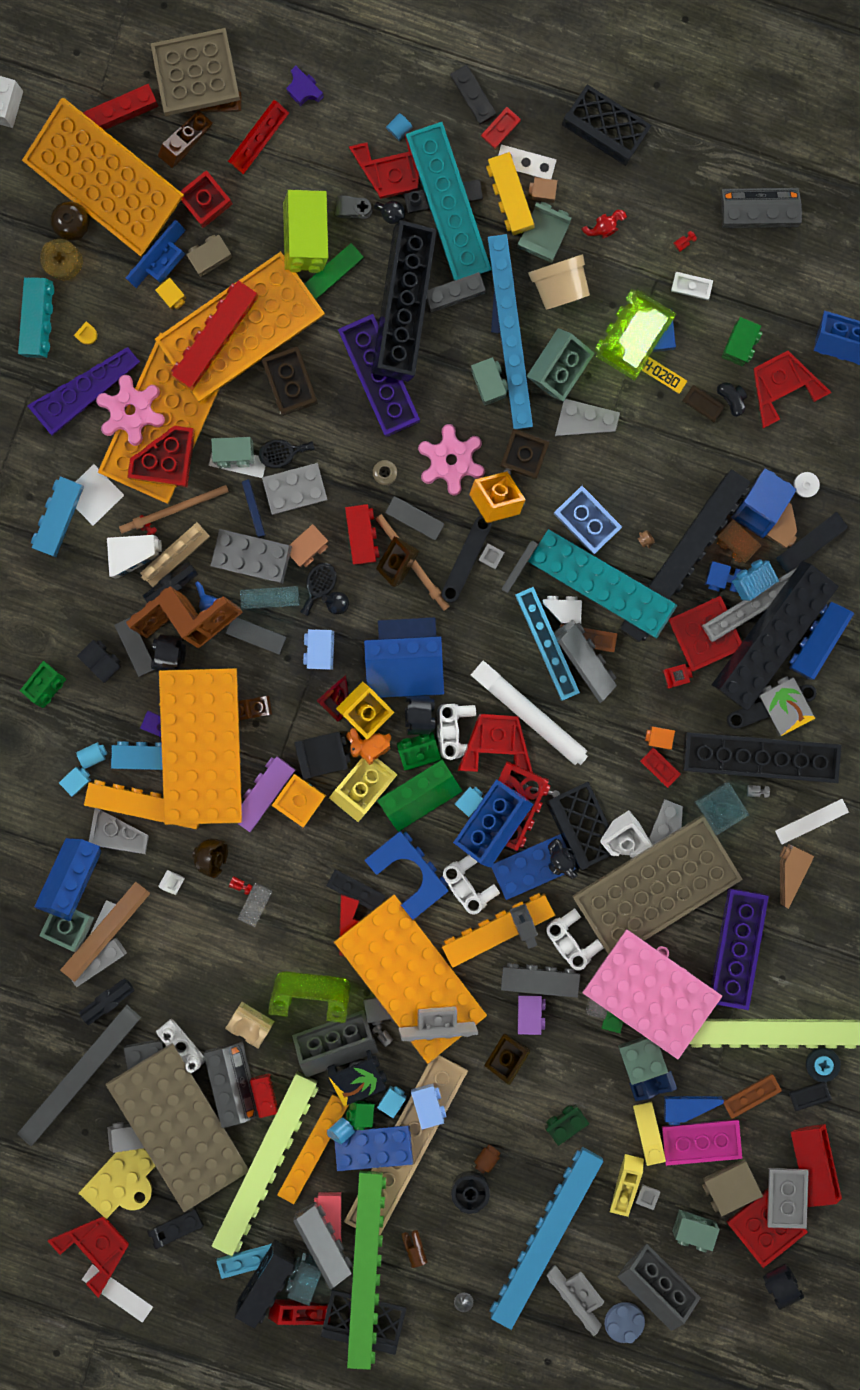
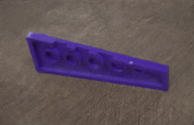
(70, 399)

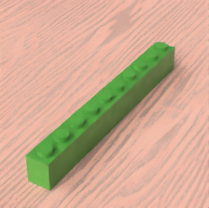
(365, 1270)

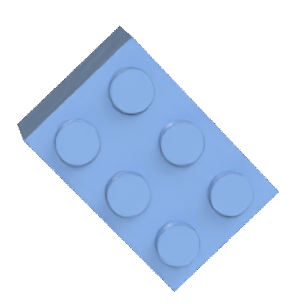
(587, 520)
(319, 650)

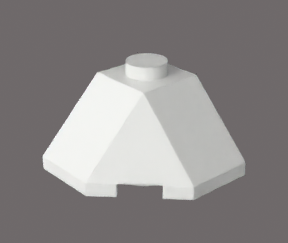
(625, 836)

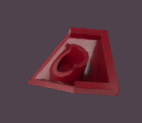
(334, 697)

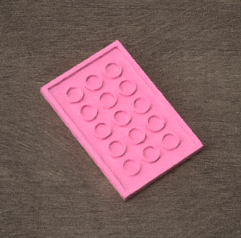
(652, 994)

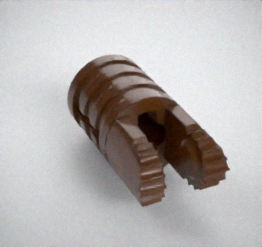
(416, 1251)

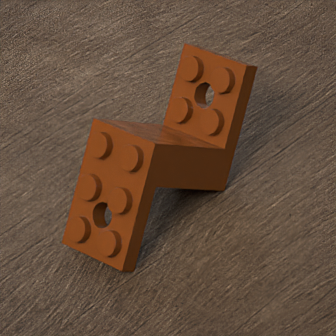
(190, 625)

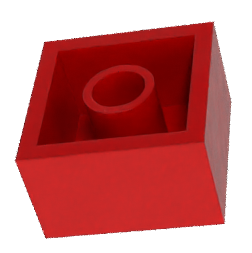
(205, 199)

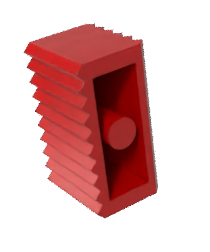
(264, 1095)

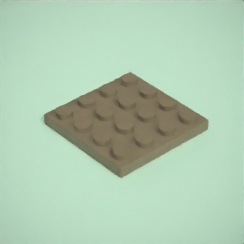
(195, 71)

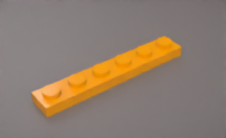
(312, 1150)

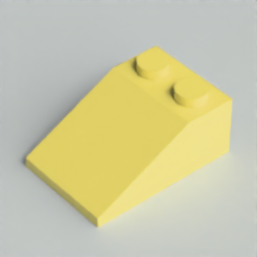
(362, 787)

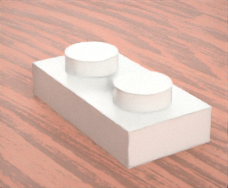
(692, 286)

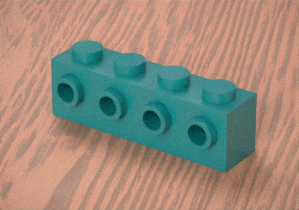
(35, 317)

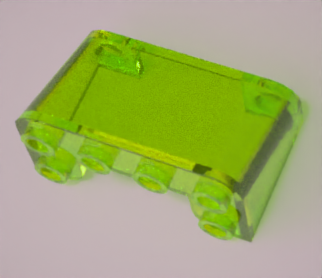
(634, 333)
(313, 987)

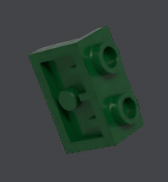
(566, 1124)

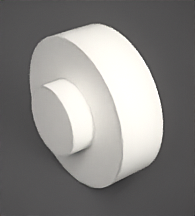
(806, 484)

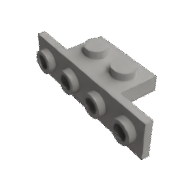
(437, 1024)
(579, 1295)

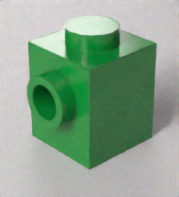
(360, 1114)

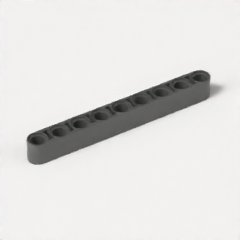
(79, 1075)

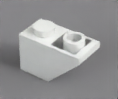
(564, 610)

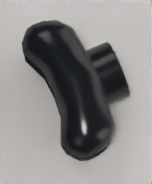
(734, 397)

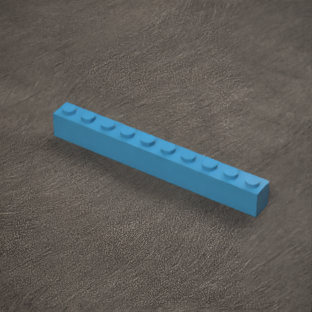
(510, 332)
(546, 1238)

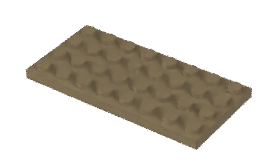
(658, 885)
(177, 1127)

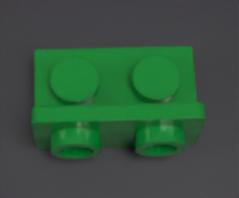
(43, 685)
(418, 751)

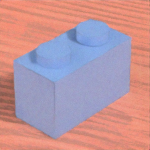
(428, 1106)

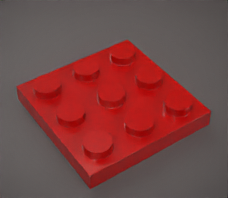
(694, 641)
(760, 1240)

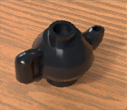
(561, 859)

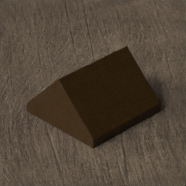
(397, 561)
(507, 1058)

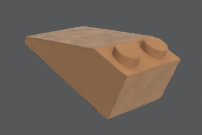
(793, 869)

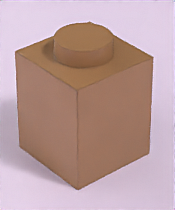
(543, 190)

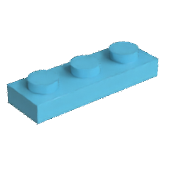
(241, 1262)

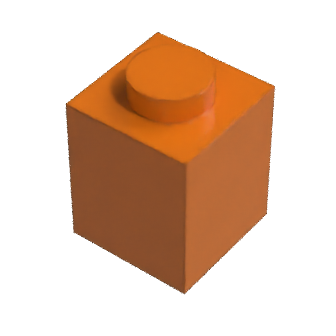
(660, 737)

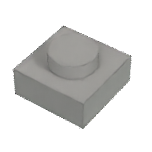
(491, 556)
(647, 1197)

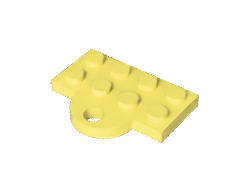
(119, 1182)

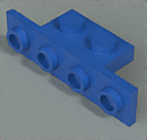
(160, 258)

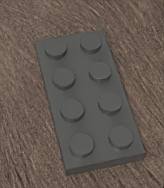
(251, 556)

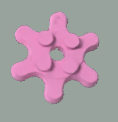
(130, 423)
(451, 473)

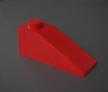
(296, 1313)

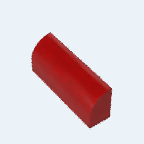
(815, 1155)

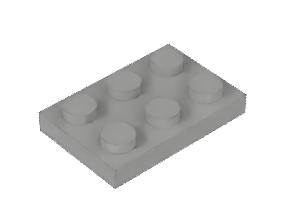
(294, 488)
(787, 1198)

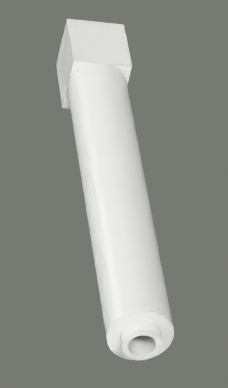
(529, 713)

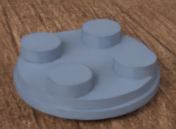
(624, 1322)

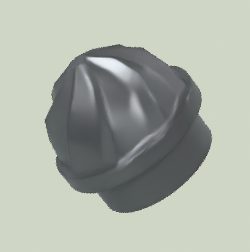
(463, 1302)

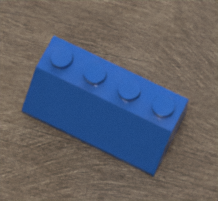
(839, 337)
(821, 640)
(493, 823)
(68, 878)

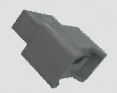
(524, 925)

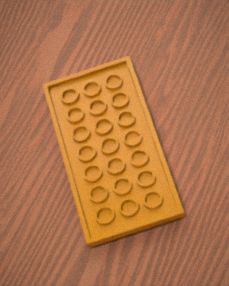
(102, 177)
(276, 317)
(178, 408)
(200, 746)
(406, 972)

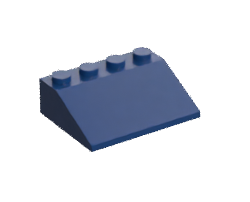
(404, 666)

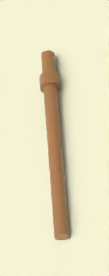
(139, 522)
(435, 593)

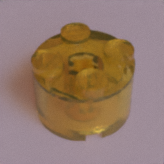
(53, 252)

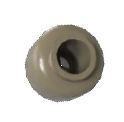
(388, 466)

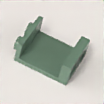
(548, 232)

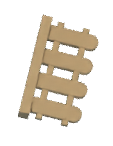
(175, 554)

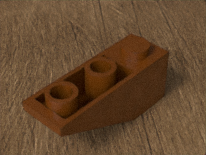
(184, 139)

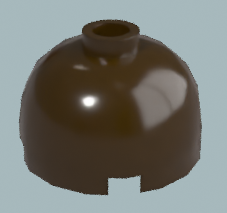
(69, 220)
(210, 856)

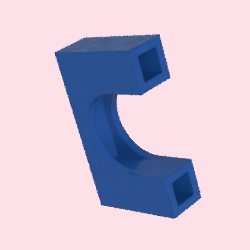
(401, 848)

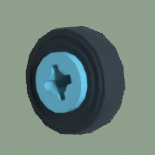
(818, 1060)

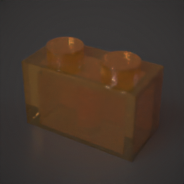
(738, 542)

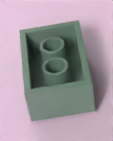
(560, 364)

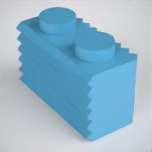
(755, 580)

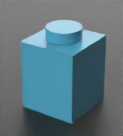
(75, 781)
(469, 800)
(392, 1101)

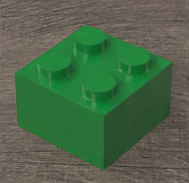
(741, 341)

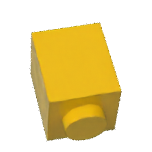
(171, 294)

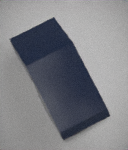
(653, 1086)

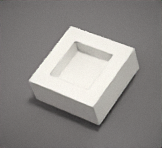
(171, 882)

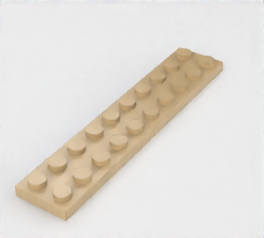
(448, 1078)

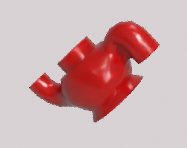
(606, 225)

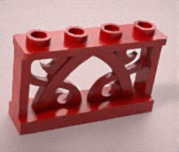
(509, 780)

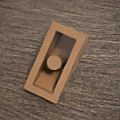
(785, 529)

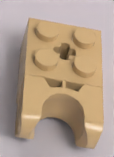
(249, 1025)

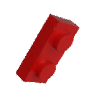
(501, 128)
(660, 767)

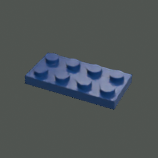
(525, 869)
(375, 1149)

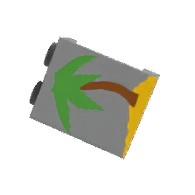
(786, 705)

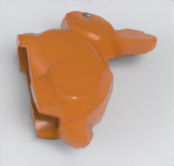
(368, 749)

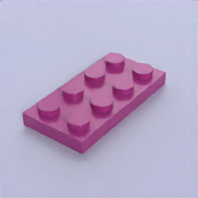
(702, 1142)

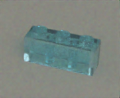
(270, 598)

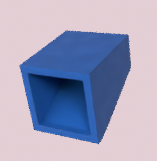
(764, 503)

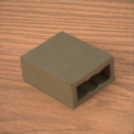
(731, 1187)

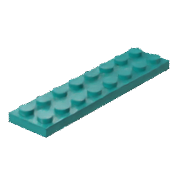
(448, 201)
(602, 583)

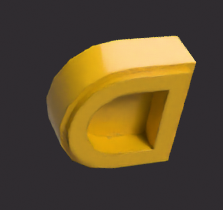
(86, 334)

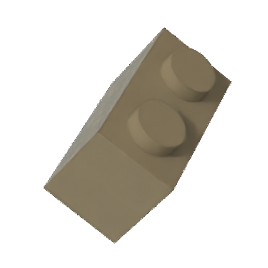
(209, 255)

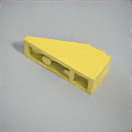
(649, 1133)
(627, 1185)

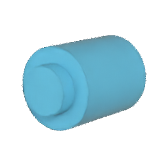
(91, 755)

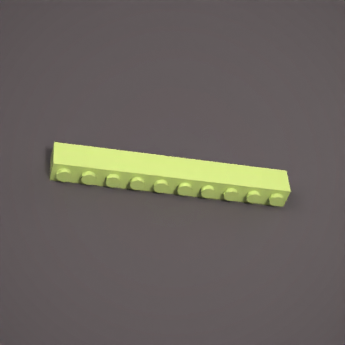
(778, 1032)
(263, 1166)

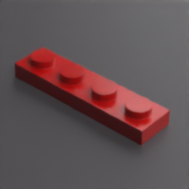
(258, 137)

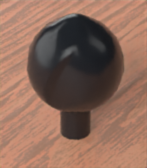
(391, 211)
(336, 602)

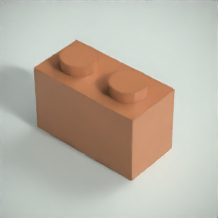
(307, 546)

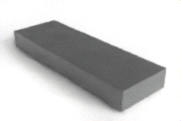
(414, 518)
(519, 566)
(256, 635)
(135, 648)

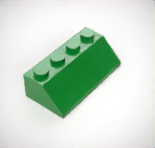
(419, 795)

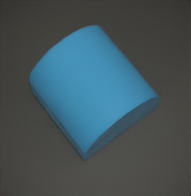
(399, 127)
(340, 1131)

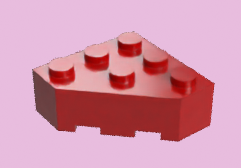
(165, 459)

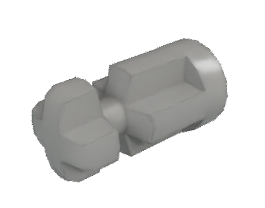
(756, 791)
(383, 1036)

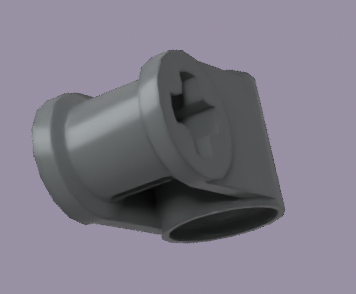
(350, 207)

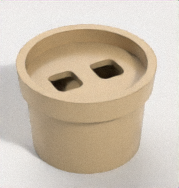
(561, 282)

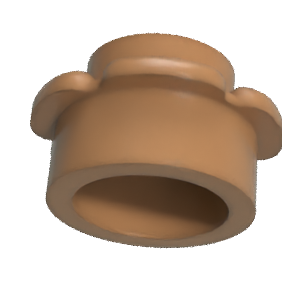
(646, 539)

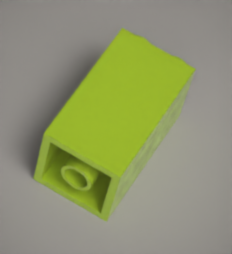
(305, 230)

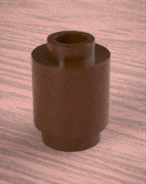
(487, 1159)

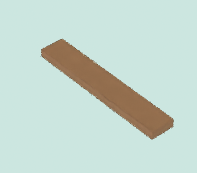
(105, 931)

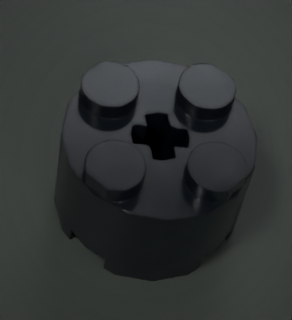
(168, 653)
(419, 715)
(479, 1198)
(783, 1286)

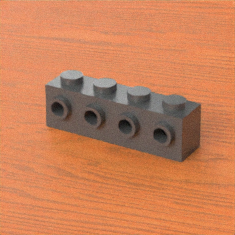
(540, 981)

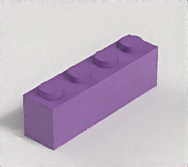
(265, 791)

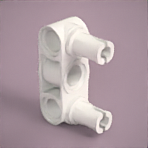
(449, 731)
(464, 890)
(567, 945)
(172, 1033)

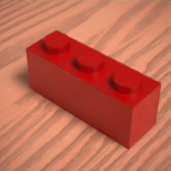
(361, 534)

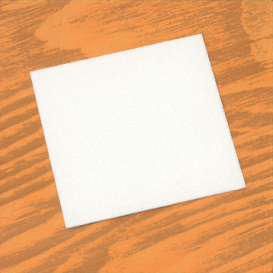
(97, 496)

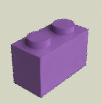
(530, 1014)

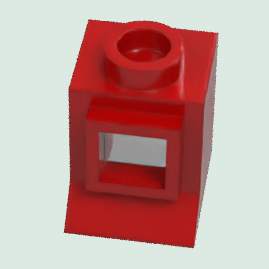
(677, 675)

